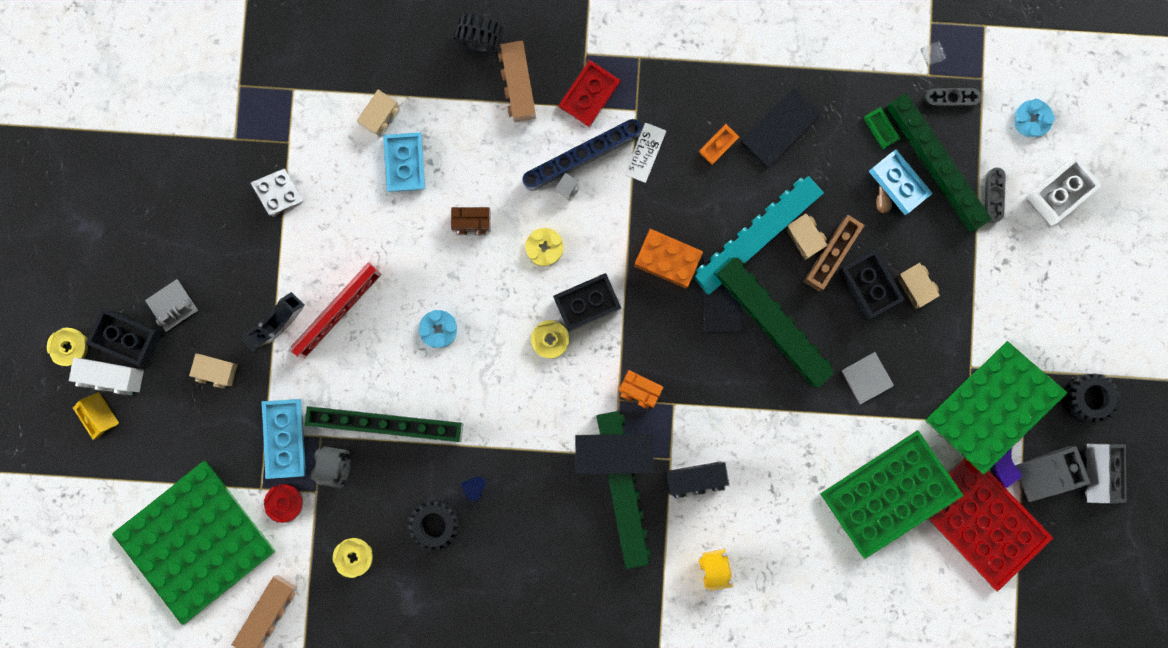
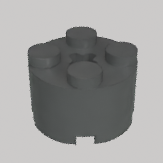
(331, 467)

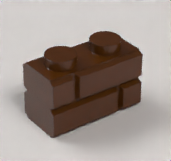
(470, 220)

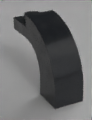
(274, 324)

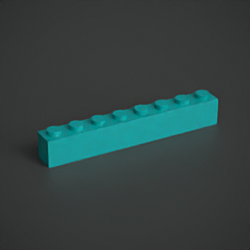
(762, 230)

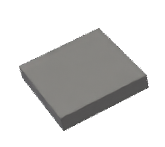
(867, 378)

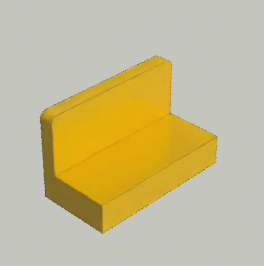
(95, 415)

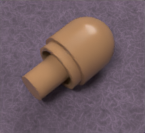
(883, 201)

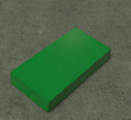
(881, 128)

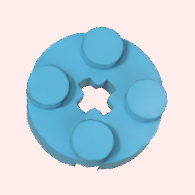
(1044, 116)
(440, 339)

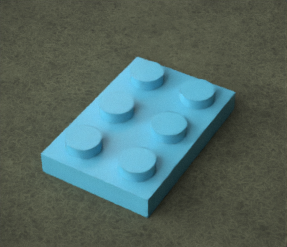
(404, 162)
(900, 182)

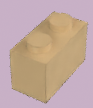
(378, 113)
(806, 236)
(918, 285)
(213, 370)

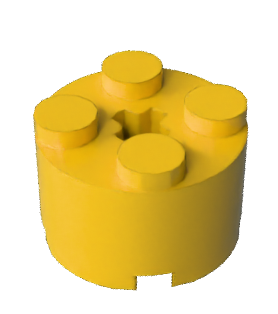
(716, 569)

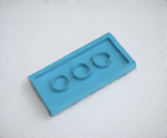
(283, 438)

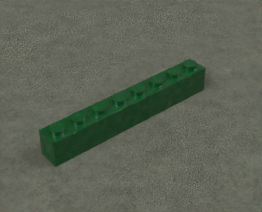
(938, 163)
(774, 322)
(384, 424)
(625, 502)

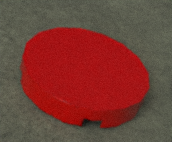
(283, 503)

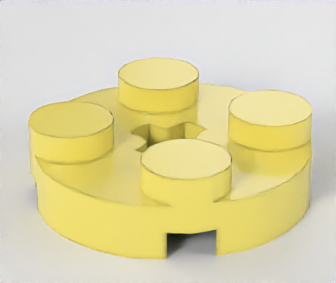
(553, 240)
(541, 333)
(61, 337)
(358, 567)

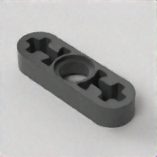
(938, 92)
(988, 200)

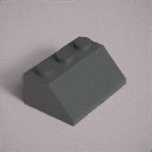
(1106, 473)

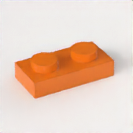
(719, 144)

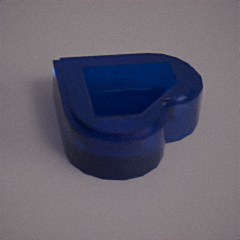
(473, 488)

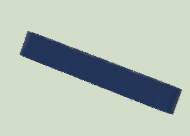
(588, 147)

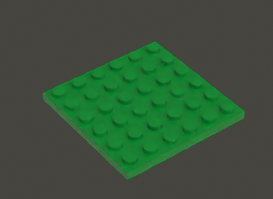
(193, 542)

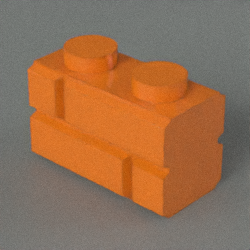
(640, 389)

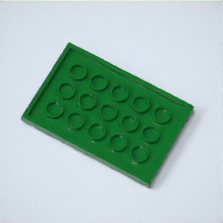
(995, 407)
(891, 494)

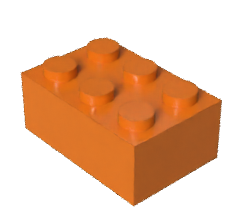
(668, 258)

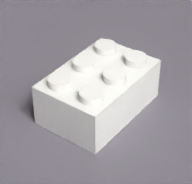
(1063, 191)
(106, 376)

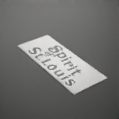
(645, 152)

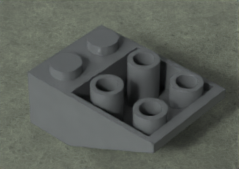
(1052, 473)

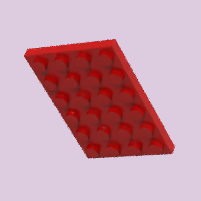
(989, 526)

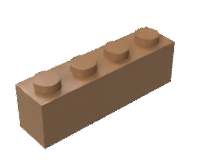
(517, 81)
(833, 253)
(265, 613)

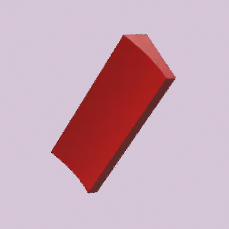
(335, 311)

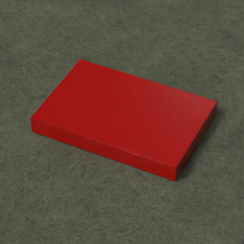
(589, 93)

